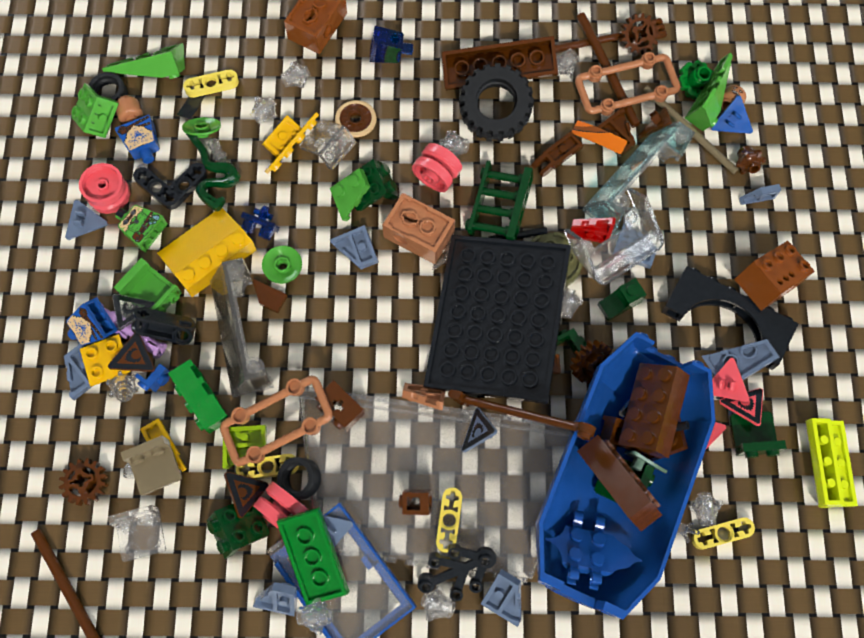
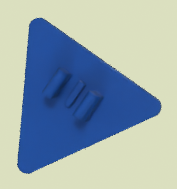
(734, 118)

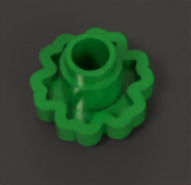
(693, 78)

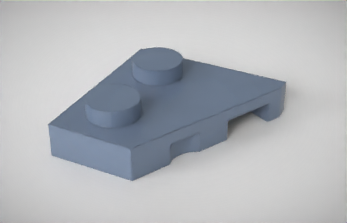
(357, 247)
(505, 597)

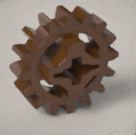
(646, 36)
(588, 359)
(76, 476)

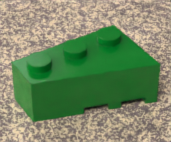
(198, 396)

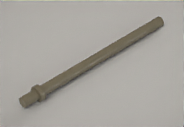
(697, 136)

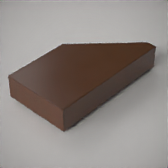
(269, 297)

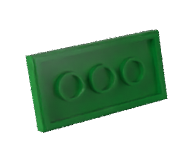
(313, 556)

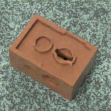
(418, 228)

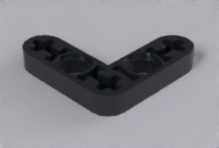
(173, 190)

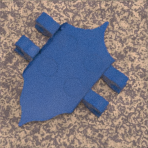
(591, 551)

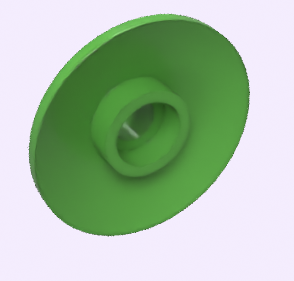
(201, 126)
(282, 256)

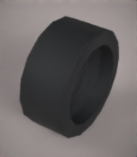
(109, 78)
(314, 477)

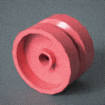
(437, 167)
(104, 188)
(283, 504)

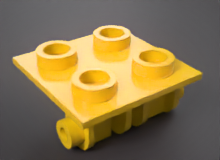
(98, 356)

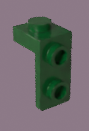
(572, 338)

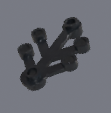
(459, 569)

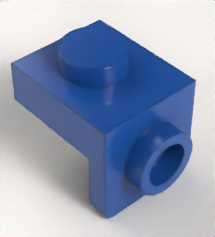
(155, 380)

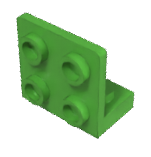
(93, 112)

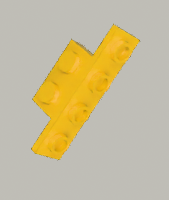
(284, 137)

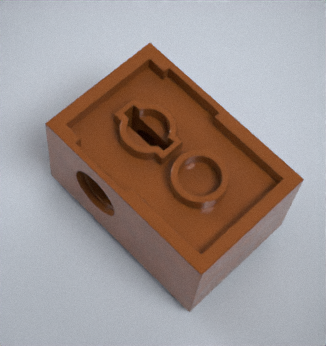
(314, 22)
(774, 275)

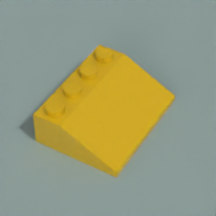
(203, 248)

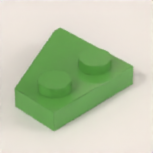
(349, 192)

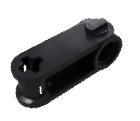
(163, 326)

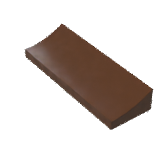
(532, 57)

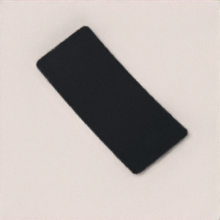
(190, 106)

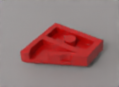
(593, 228)

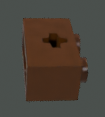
(351, 409)

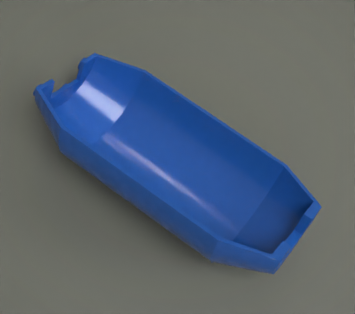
(575, 482)

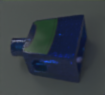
(388, 46)

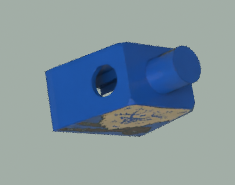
(139, 138)
(90, 323)

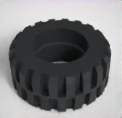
(496, 77)

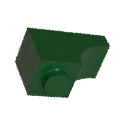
(622, 299)

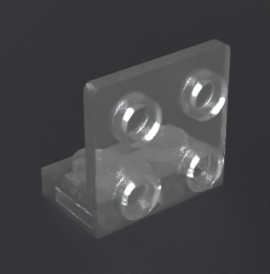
(329, 142)
(139, 532)

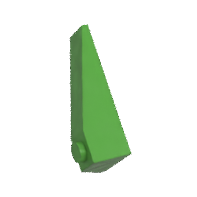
(163, 63)
(709, 101)

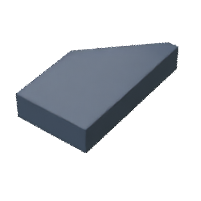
(761, 194)

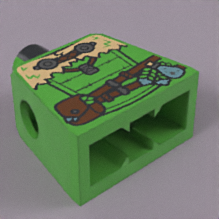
(140, 225)

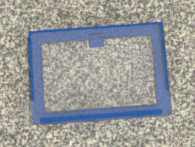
(375, 593)

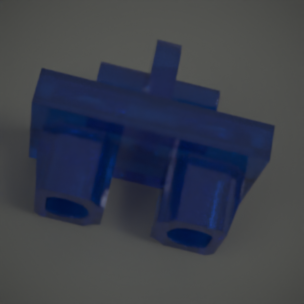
(267, 228)

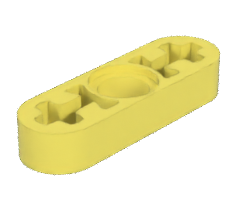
(225, 85)
(252, 474)
(457, 504)
(735, 523)

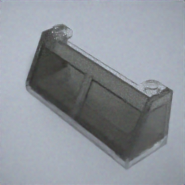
(244, 373)

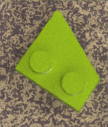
(243, 439)

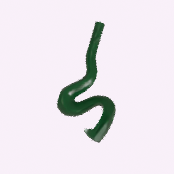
(232, 177)

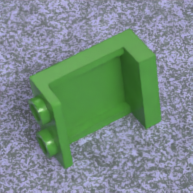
(149, 285)

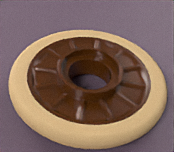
(359, 108)

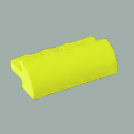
(831, 463)

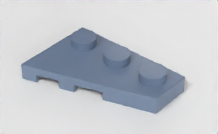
(748, 357)

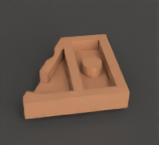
(425, 396)

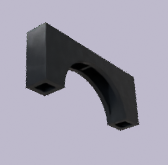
(699, 290)

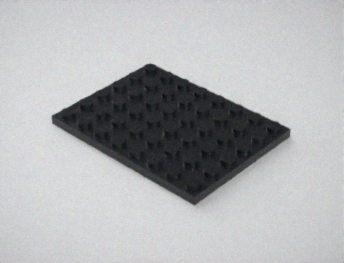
(499, 318)

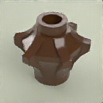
(749, 160)

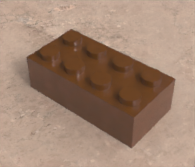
(654, 409)
(621, 482)

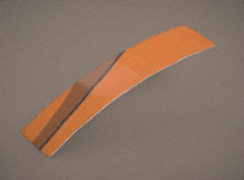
(599, 136)

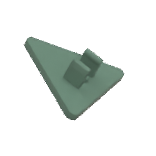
(639, 460)

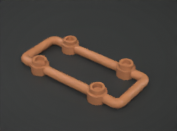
(647, 62)
(309, 426)

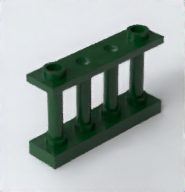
(514, 214)

